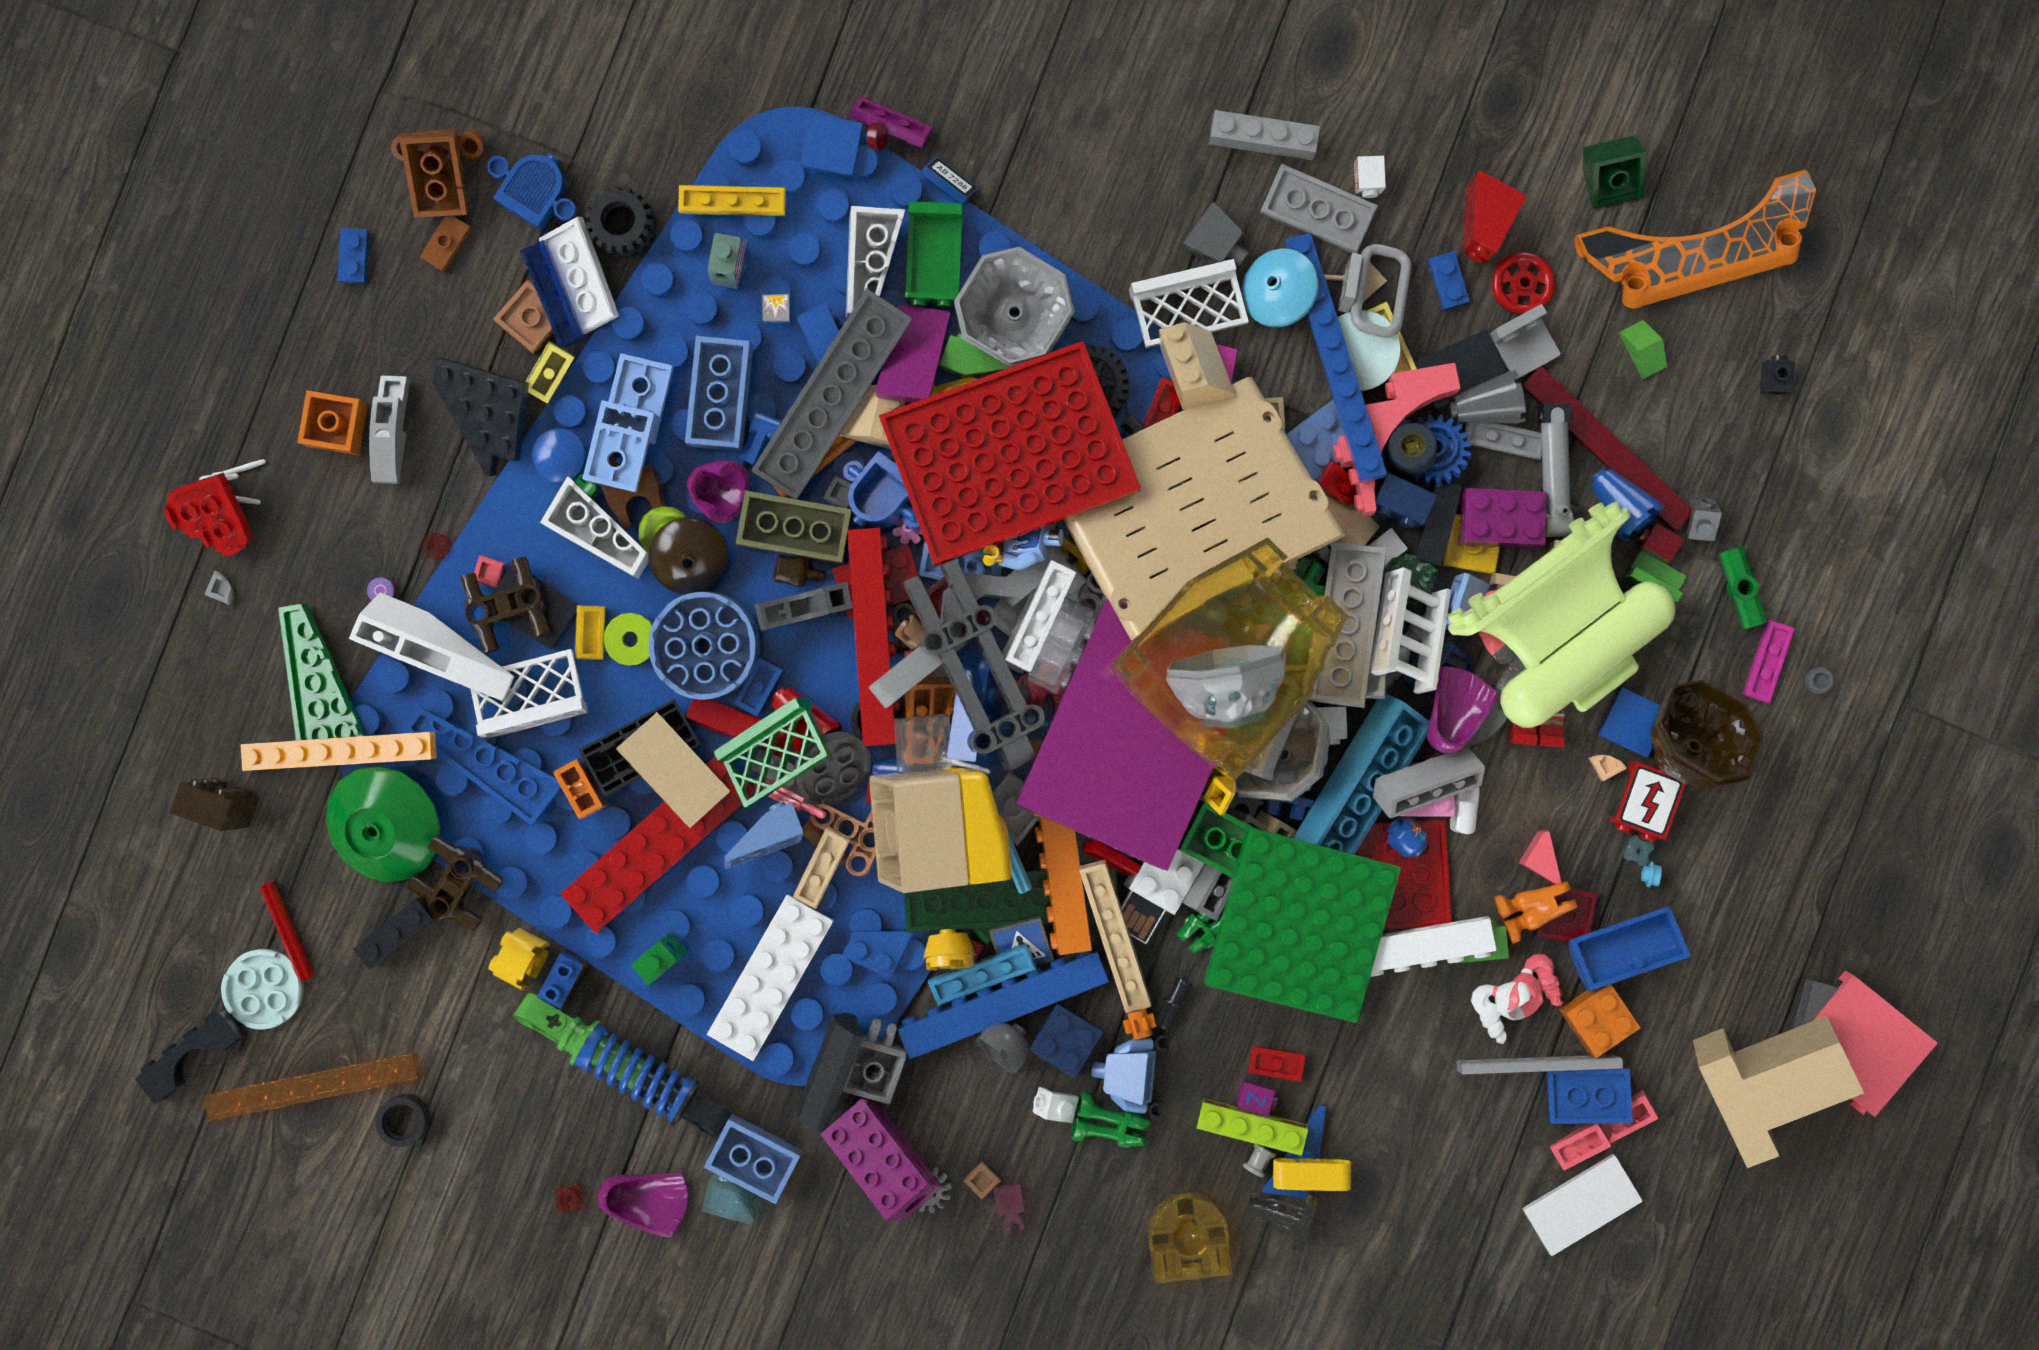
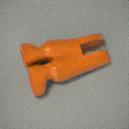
(1537, 908)

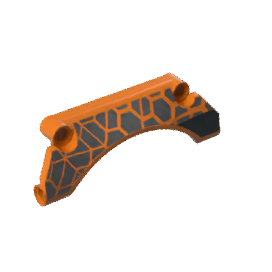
(1673, 266)

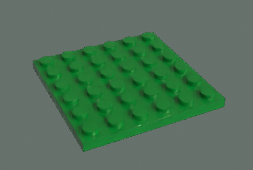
(1301, 925)

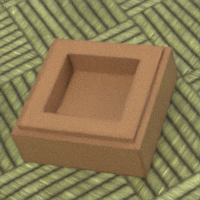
(982, 1179)

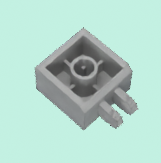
(888, 1057)

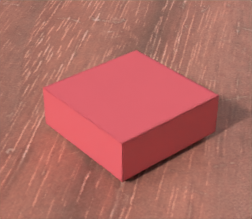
(489, 571)

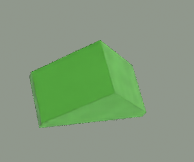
(1644, 348)

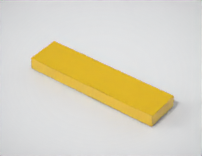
(732, 200)

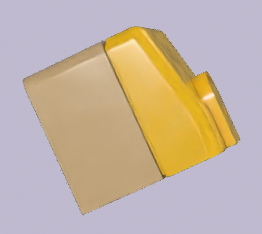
(938, 830)

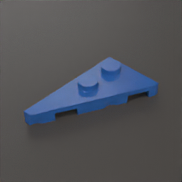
(1311, 1151)

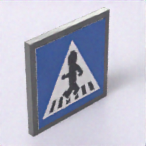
(1020, 932)

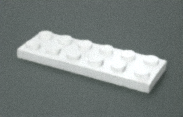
(770, 977)

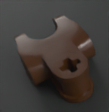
(620, 500)

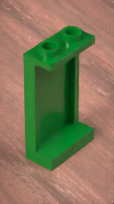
(934, 253)

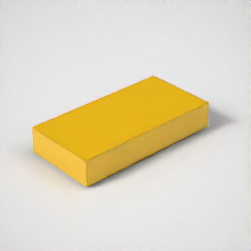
(590, 632)

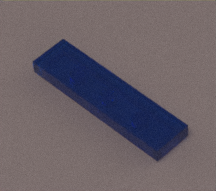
(552, 294)

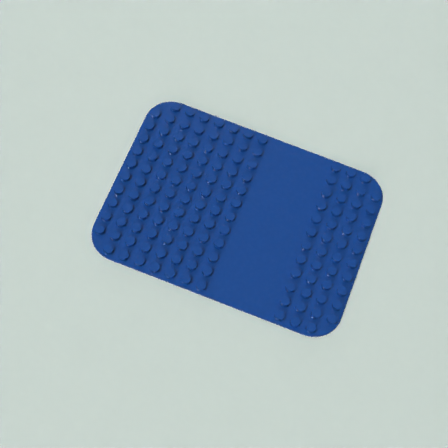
(661, 312)

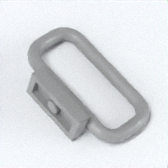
(1355, 284)

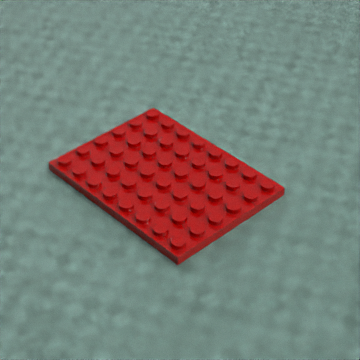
(1009, 453)

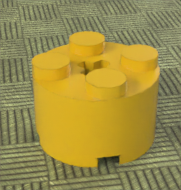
(519, 958)

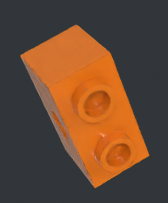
(580, 788)

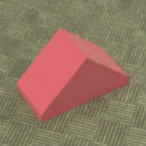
(1541, 858)

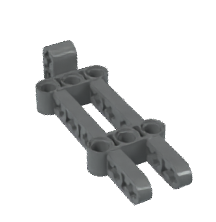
(1010, 750)

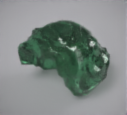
(1422, 574)

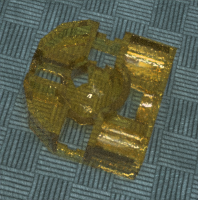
(1195, 1238)

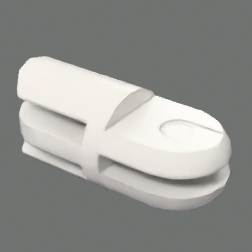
(1465, 811)

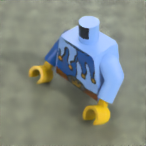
(1025, 549)

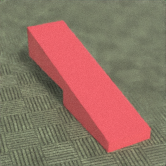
(1598, 1136)

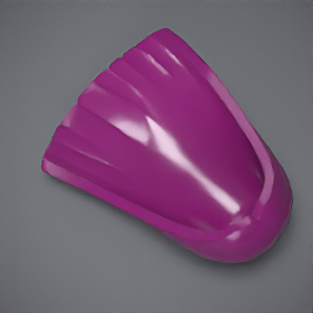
(1458, 709)
(646, 1201)

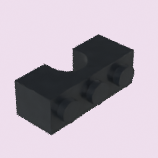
(394, 933)

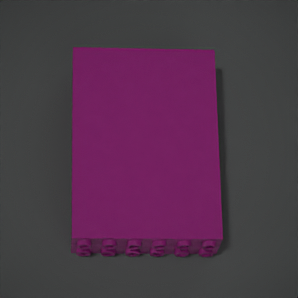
(1111, 763)

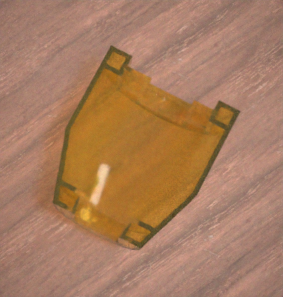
(1233, 604)

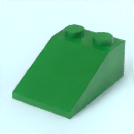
(1214, 838)

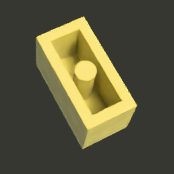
(548, 371)

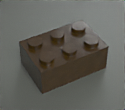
(215, 804)

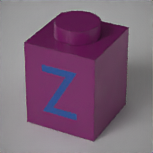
(1256, 1098)

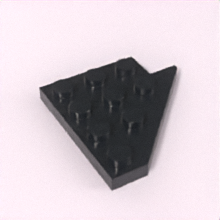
(485, 409)

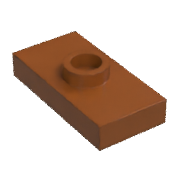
(445, 242)

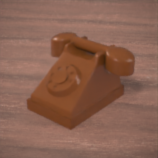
(436, 168)

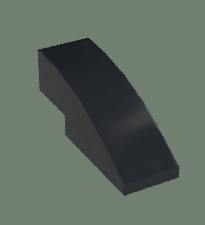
(1438, 525)

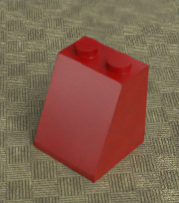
(1488, 215)

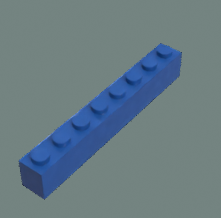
(1002, 1003)

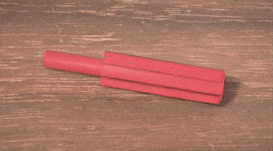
(798, 801)

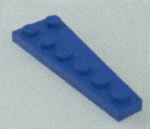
(502, 775)

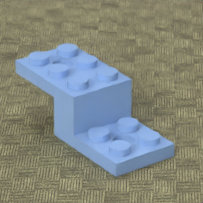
(628, 423)

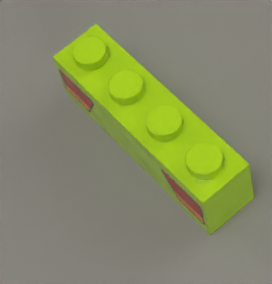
(1252, 1127)

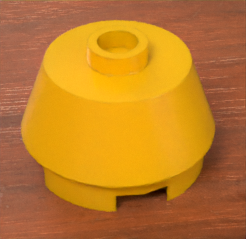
(949, 951)

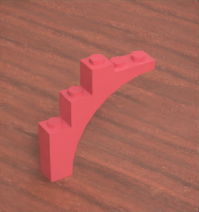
(1408, 393)

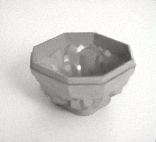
(1010, 282)
(1299, 762)

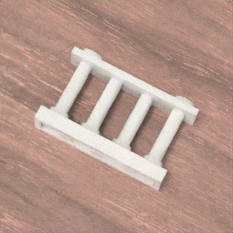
(1037, 618)
(1390, 626)

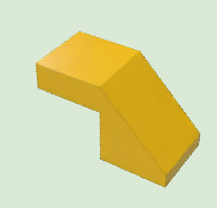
(1220, 791)

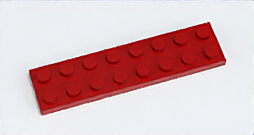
(645, 856)

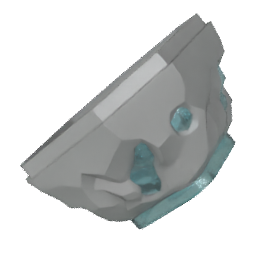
(1228, 683)

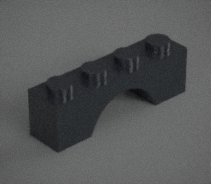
(166, 1075)

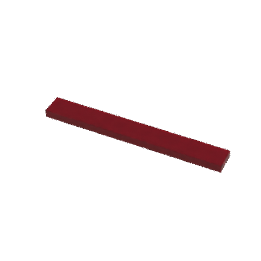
(1607, 447)

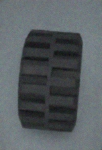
(606, 206)

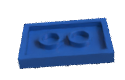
(1589, 1096)

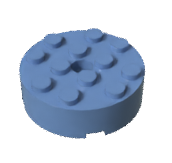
(676, 649)

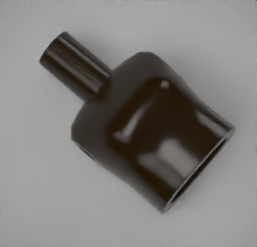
(794, 571)

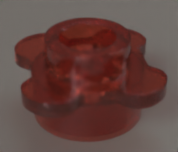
(563, 1204)

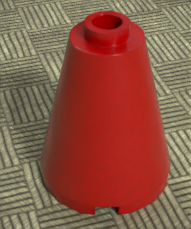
(824, 721)

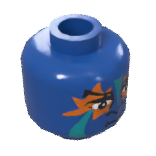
(1407, 837)

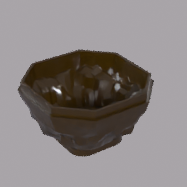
(1704, 736)

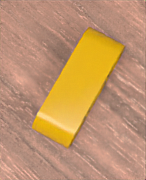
(1312, 1174)

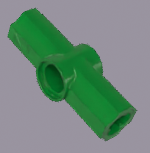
(1747, 605)

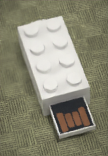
(1157, 891)

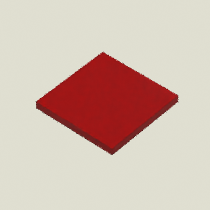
(1423, 881)

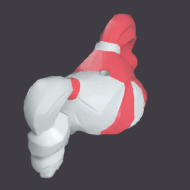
(1517, 998)

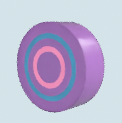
(381, 585)

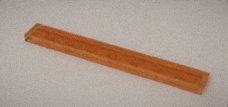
(311, 1086)

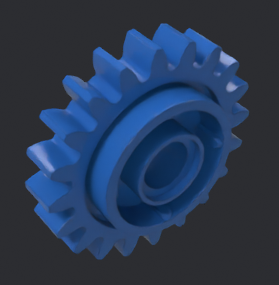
(1453, 450)

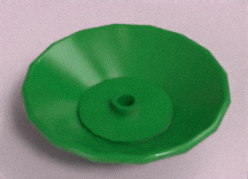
(396, 810)

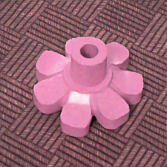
(906, 534)

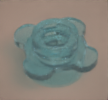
(1631, 854)

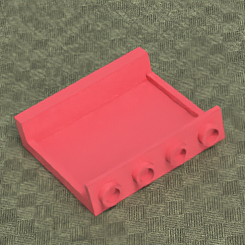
(1876, 1040)

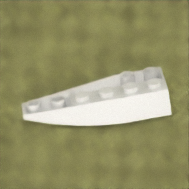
(429, 645)

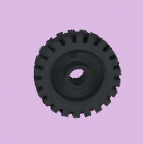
(1111, 376)

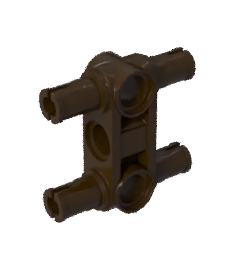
(505, 605)
(456, 881)

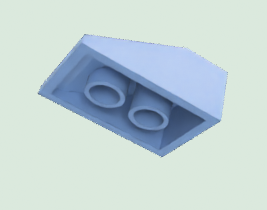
(772, 832)

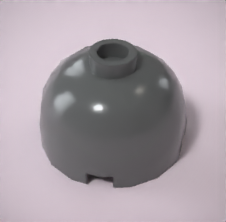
(1006, 1045)

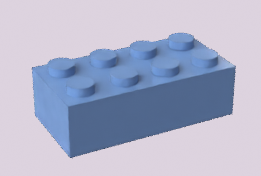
(719, 393)

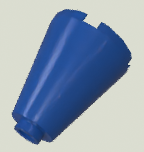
(1613, 487)

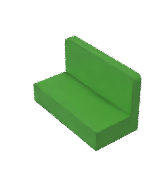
(1649, 569)

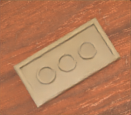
(673, 770)

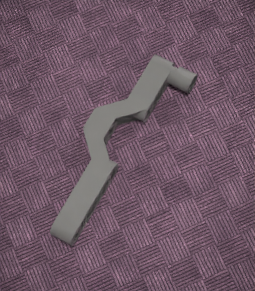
(1011, 588)

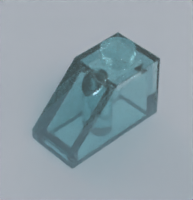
(728, 1201)

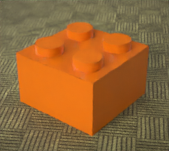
(332, 423)
(1599, 1019)

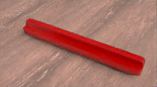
(286, 931)

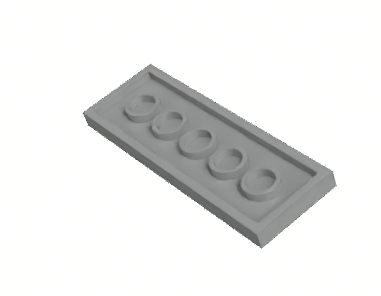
(1355, 586)

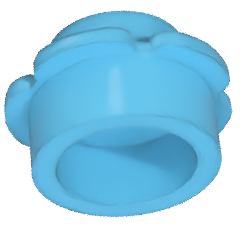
(1651, 875)

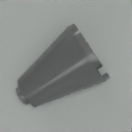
(1491, 402)

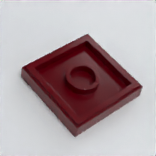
(1573, 923)

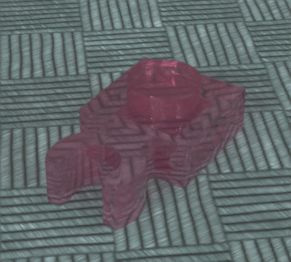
(1009, 1203)

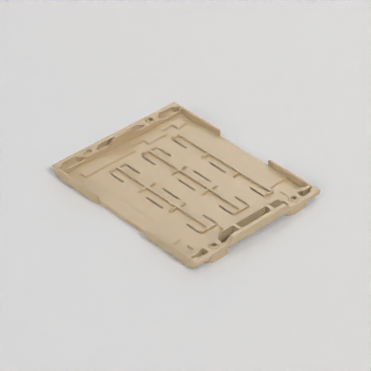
(1192, 437)

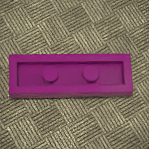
(897, 124)

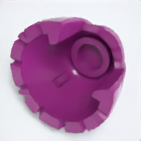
(719, 489)

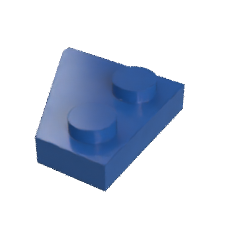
(877, 950)

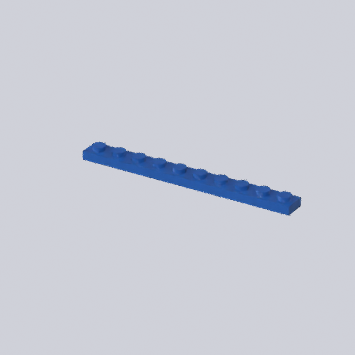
(1340, 373)

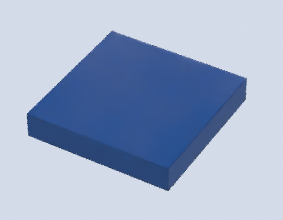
(831, 145)
(1630, 722)

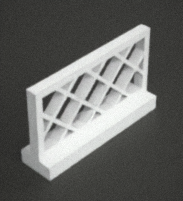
(1189, 281)
(537, 715)

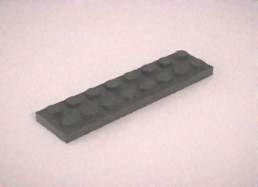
(831, 394)

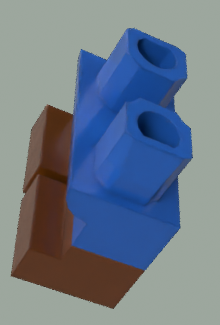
(562, 978)

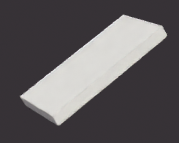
(581, 274)
(1582, 1204)

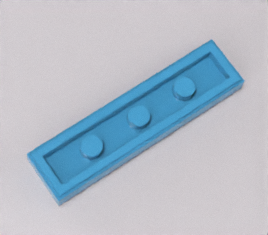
(983, 974)

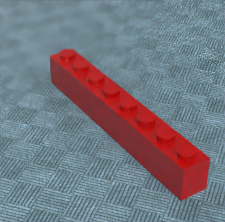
(872, 630)

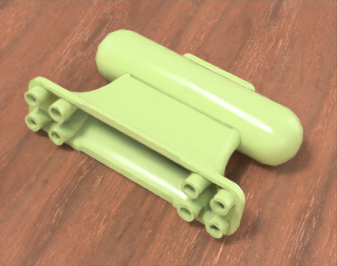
(1569, 622)

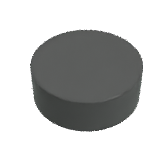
(1819, 680)

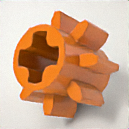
(1139, 1023)

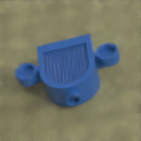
(533, 189)
(878, 494)

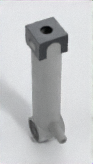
(1555, 467)

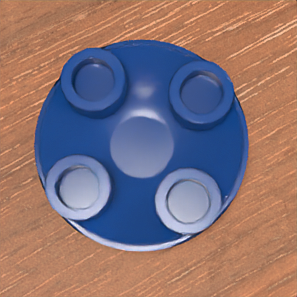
(558, 455)

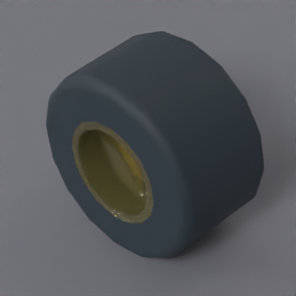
(1415, 439)

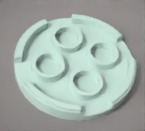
(1371, 356)
(262, 989)

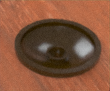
(691, 540)

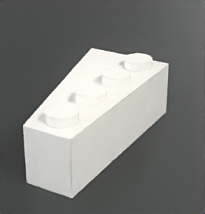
(870, 250)
(589, 526)

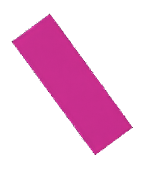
(1768, 661)

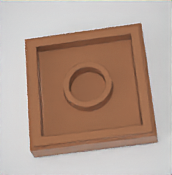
(525, 318)

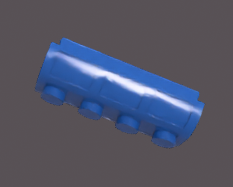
(1628, 949)

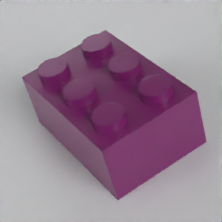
(1502, 518)

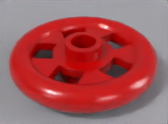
(1502, 276)

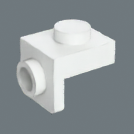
(1055, 1105)

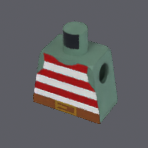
(726, 259)

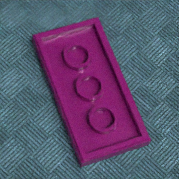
(914, 362)

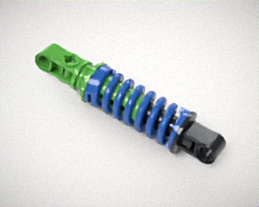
(593, 1050)

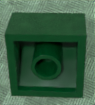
(1614, 171)

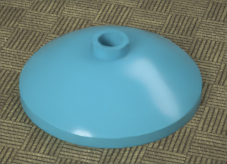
(1292, 294)

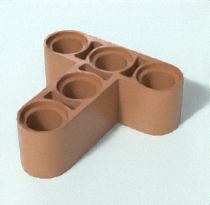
(861, 830)

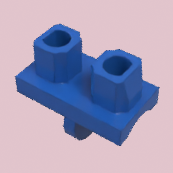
(1298, 808)

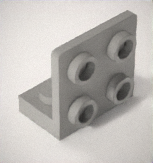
(1525, 342)

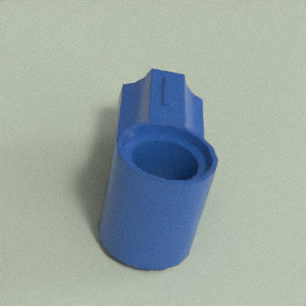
(761, 432)

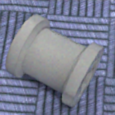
(1259, 1160)

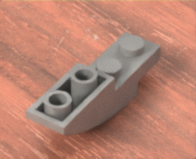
(386, 429)

